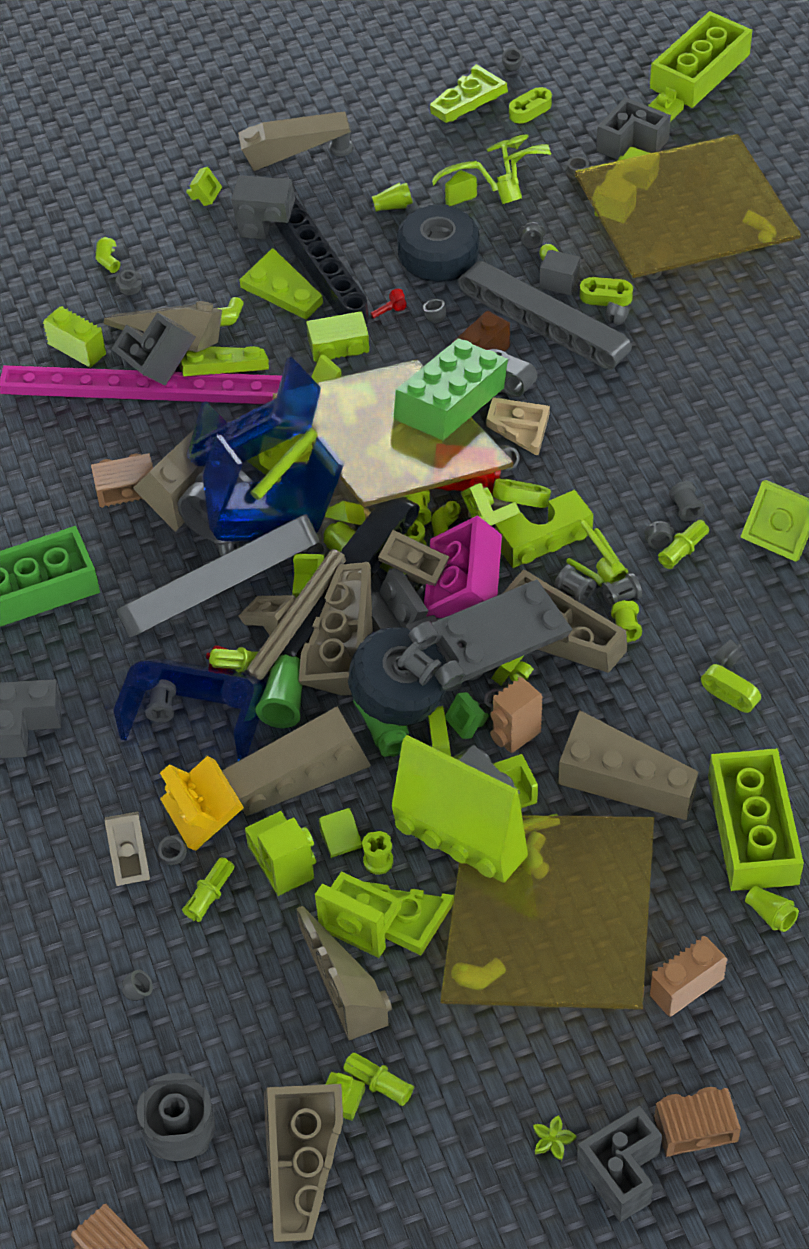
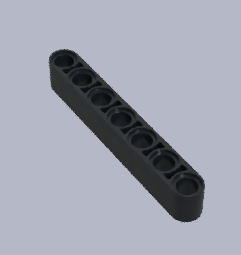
(323, 263)
(362, 547)

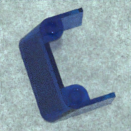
(263, 427)
(302, 490)
(196, 682)

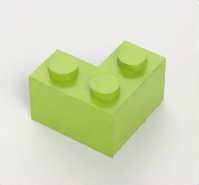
(282, 851)

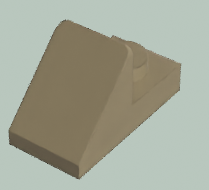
(413, 558)
(267, 611)
(127, 848)

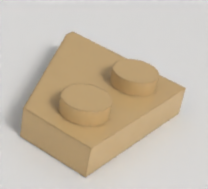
(519, 422)

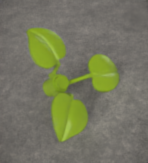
(508, 183)

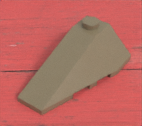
(281, 139)
(197, 318)
(347, 983)

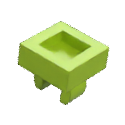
(668, 103)
(204, 187)
(513, 669)
(351, 1092)

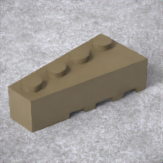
(592, 639)
(297, 763)
(625, 770)

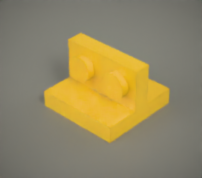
(199, 801)

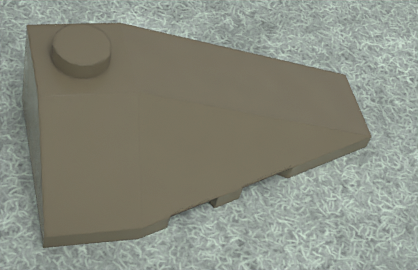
(168, 482)
(338, 630)
(300, 1145)

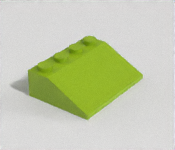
(458, 810)

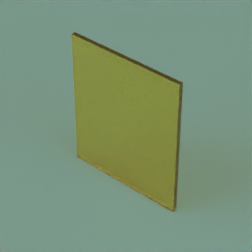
(686, 205)
(387, 456)
(563, 923)

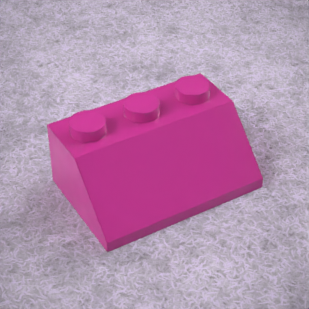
(471, 568)

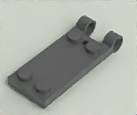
(493, 632)

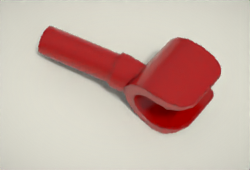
(396, 302)

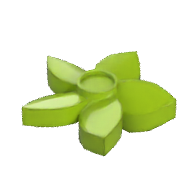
(553, 1138)

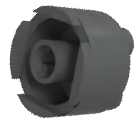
(176, 1117)

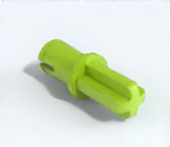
(683, 544)
(232, 659)
(208, 890)
(378, 1078)

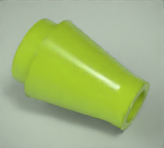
(395, 197)
(774, 909)

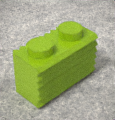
(75, 336)
(338, 336)

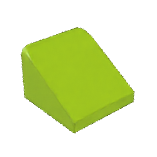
(460, 188)
(325, 370)
(347, 512)
(340, 832)

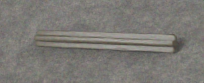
(295, 615)

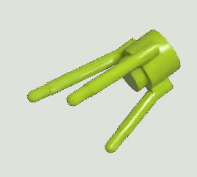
(608, 567)

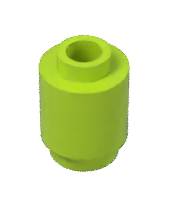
(337, 535)

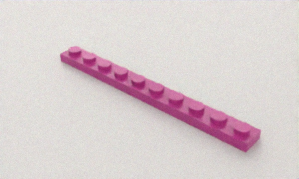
(134, 385)

